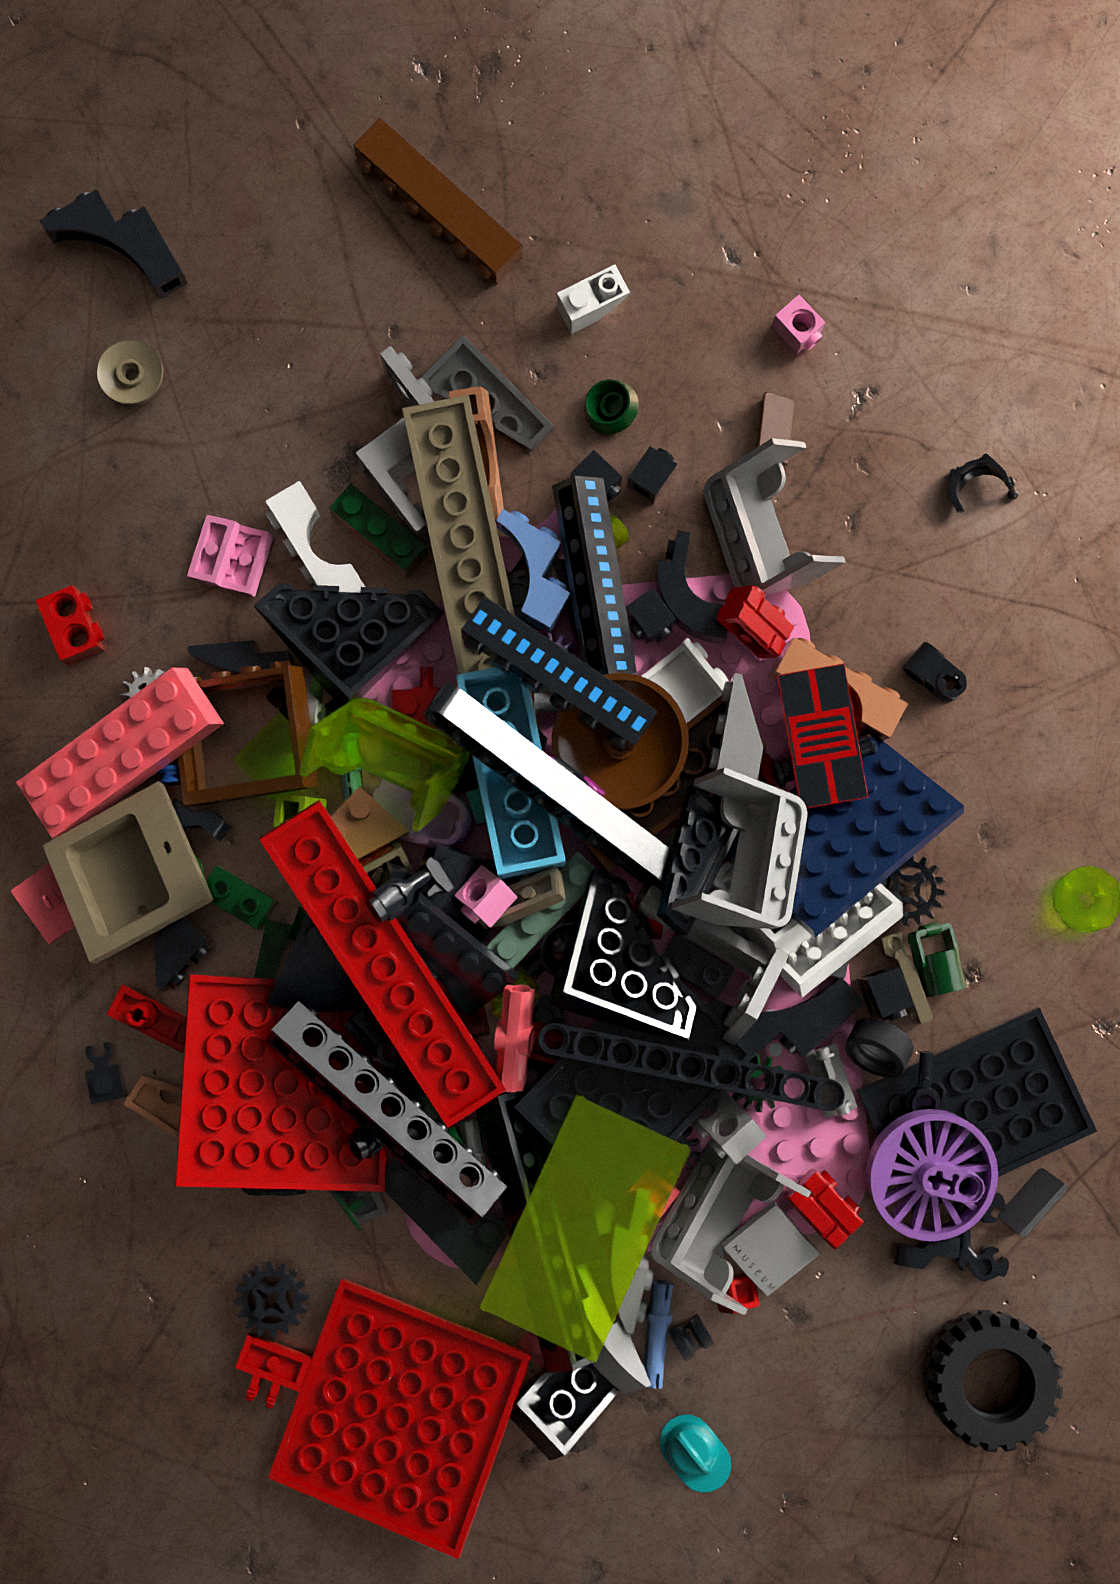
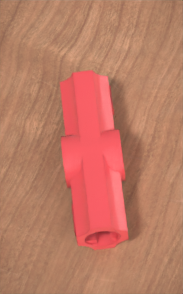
(515, 1036)

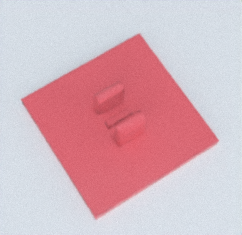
(44, 904)

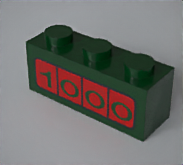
(379, 530)

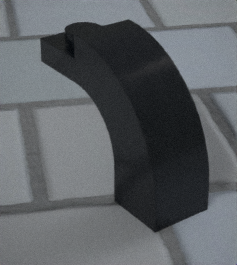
(691, 612)

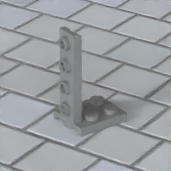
(738, 952)

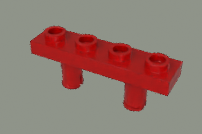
(149, 1017)

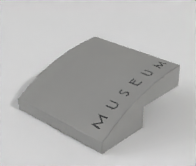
(770, 1248)

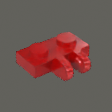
(274, 1363)

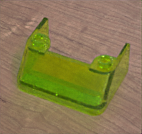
(391, 748)

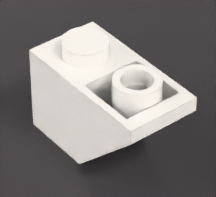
(591, 298)

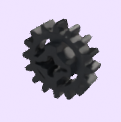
(922, 880)
(262, 1288)

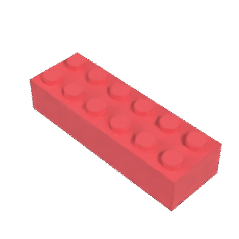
(120, 751)

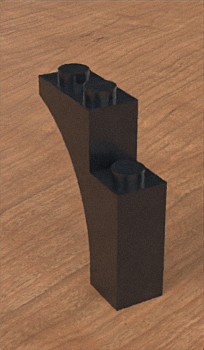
(131, 236)
(802, 1024)

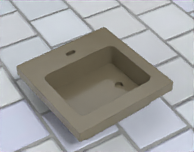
(123, 877)

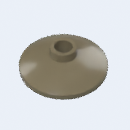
(119, 362)

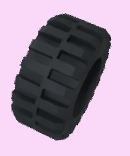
(1029, 1406)

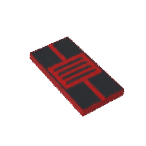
(822, 736)

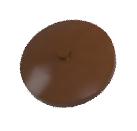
(628, 776)

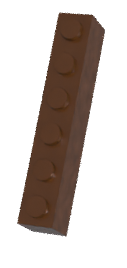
(437, 201)

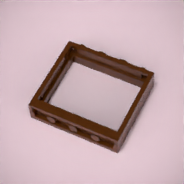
(192, 764)

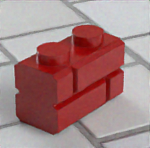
(755, 621)
(825, 1209)

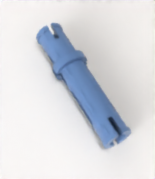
(658, 1325)

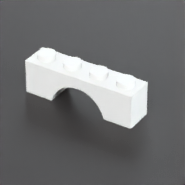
(296, 515)

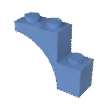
(539, 548)

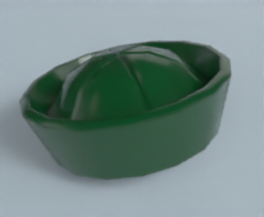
(620, 410)

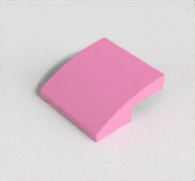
(230, 555)

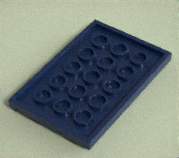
(864, 840)

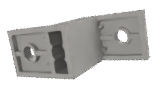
(389, 455)

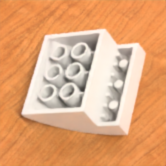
(817, 958)

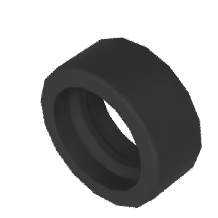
(879, 1047)

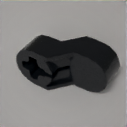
(207, 819)
(922, 1254)

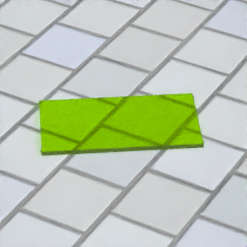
(585, 1228)

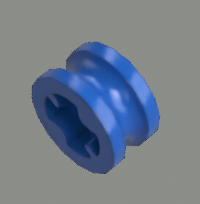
(170, 775)

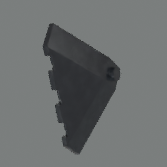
(348, 636)
(614, 968)

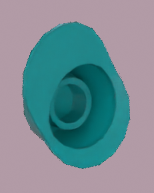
(695, 1453)

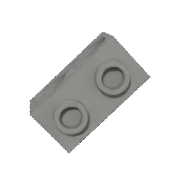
(730, 1128)

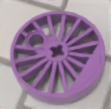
(934, 1159)

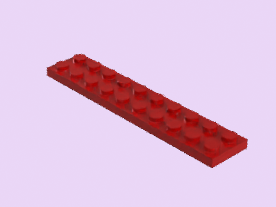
(382, 964)

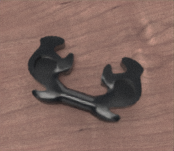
(982, 1264)

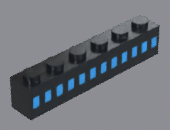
(594, 575)
(557, 674)

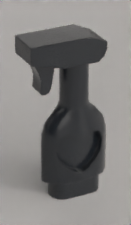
(398, 894)

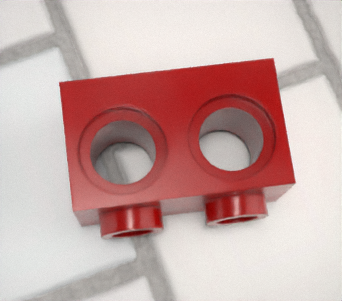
(64, 629)

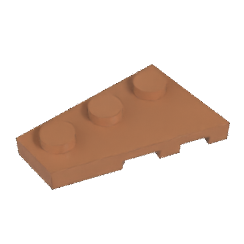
(366, 824)

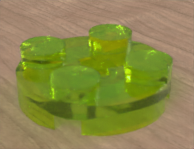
(1072, 911)

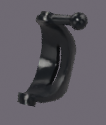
(983, 466)

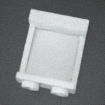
(689, 678)

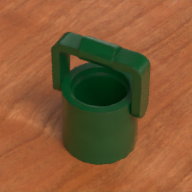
(941, 970)

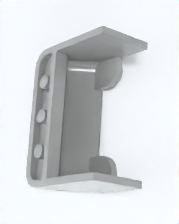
(749, 526)
(765, 858)
(708, 1214)

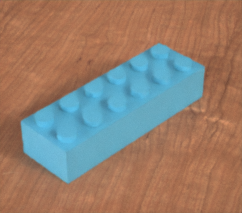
(519, 830)

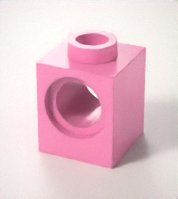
(798, 311)
(485, 897)

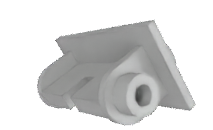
(827, 1064)

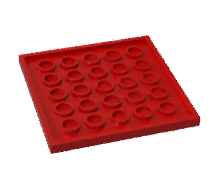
(249, 1111)
(400, 1417)

